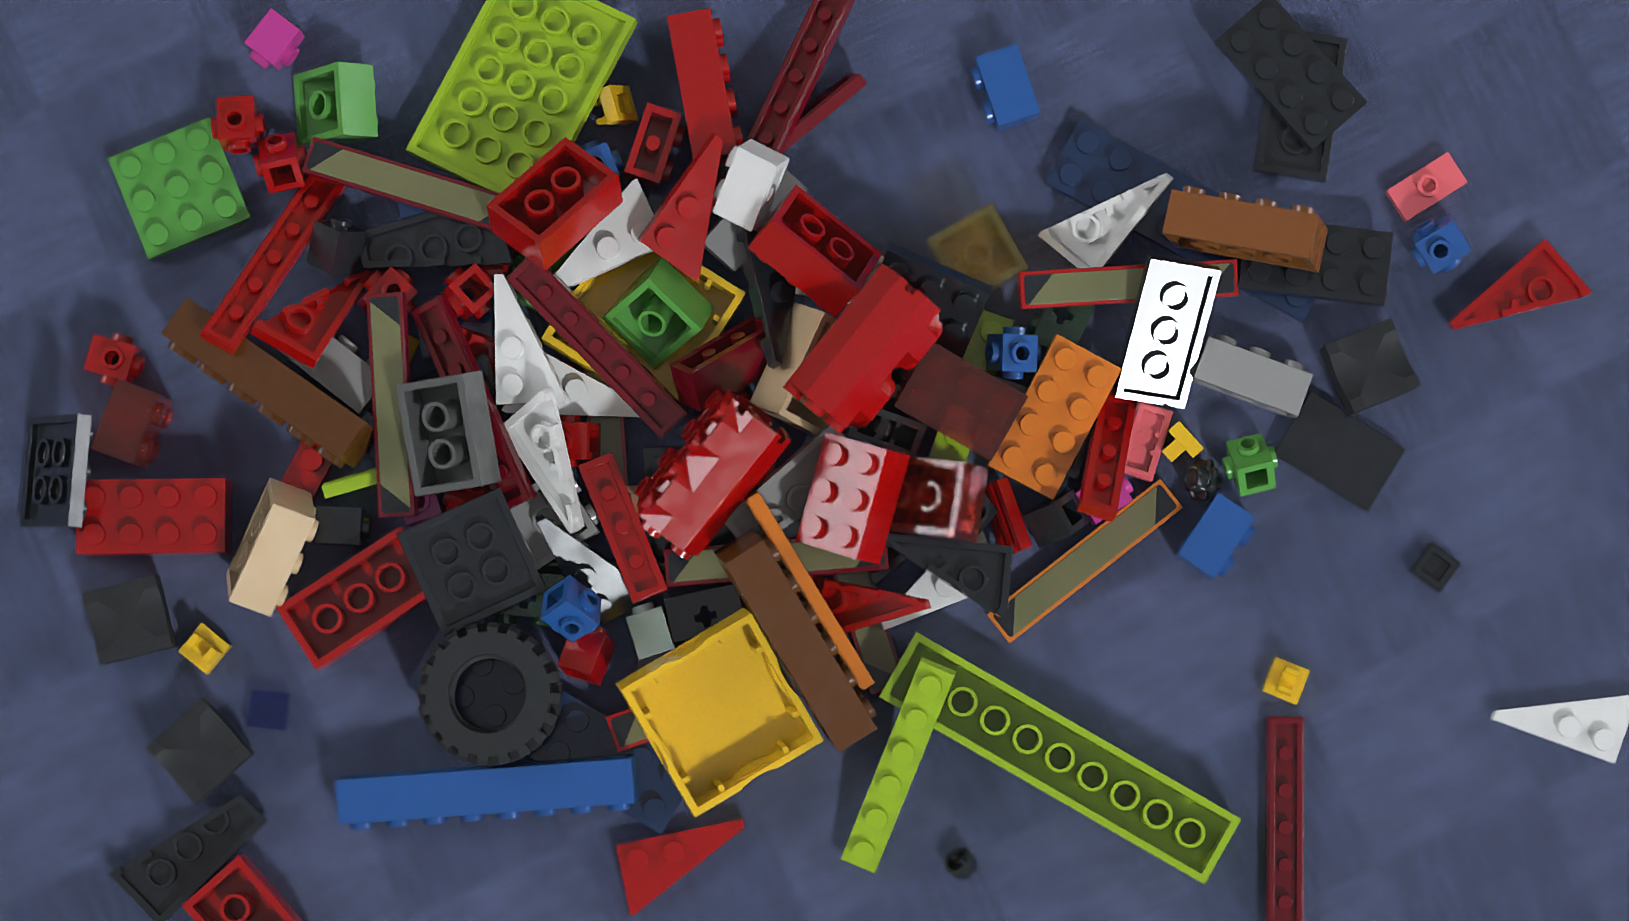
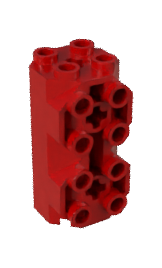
(854, 361)
(710, 474)

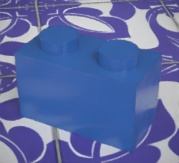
(1005, 88)
(1215, 537)

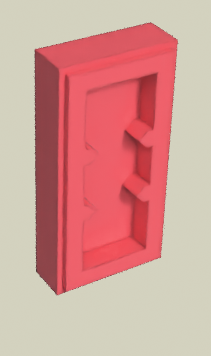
(1426, 187)
(1147, 440)

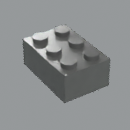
(448, 433)

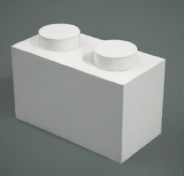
(749, 184)

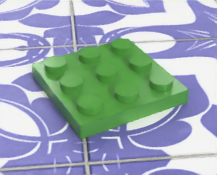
(179, 189)

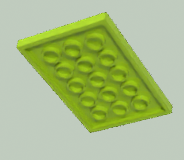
(520, 87)

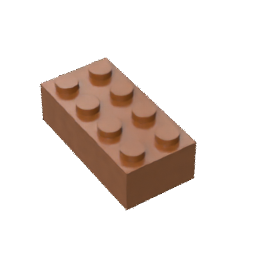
(1245, 229)

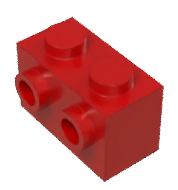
(652, 146)

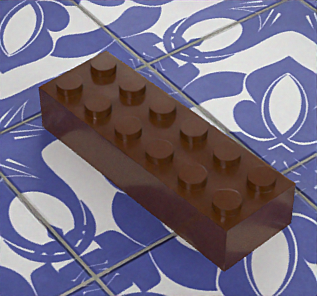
(279, 390)
(791, 632)

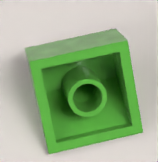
(336, 104)
(658, 313)

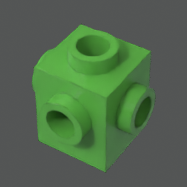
(1250, 464)

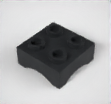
(1369, 367)
(129, 619)
(200, 750)

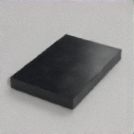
(1339, 452)

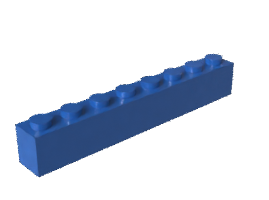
(487, 790)

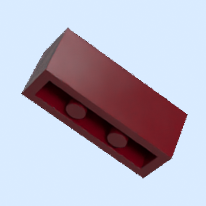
(721, 364)

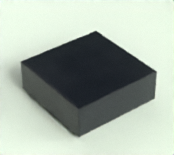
(1434, 567)

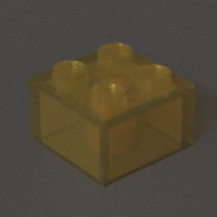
(979, 248)

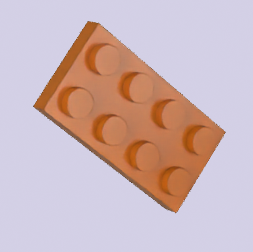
(1055, 417)

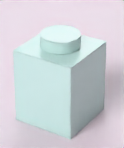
(650, 630)

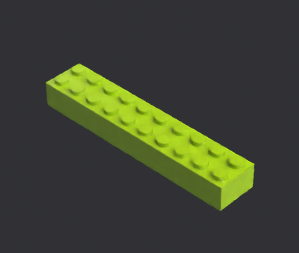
(1071, 764)

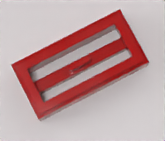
(1008, 522)

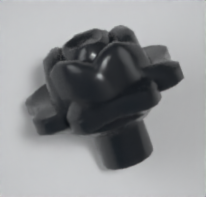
(1202, 479)

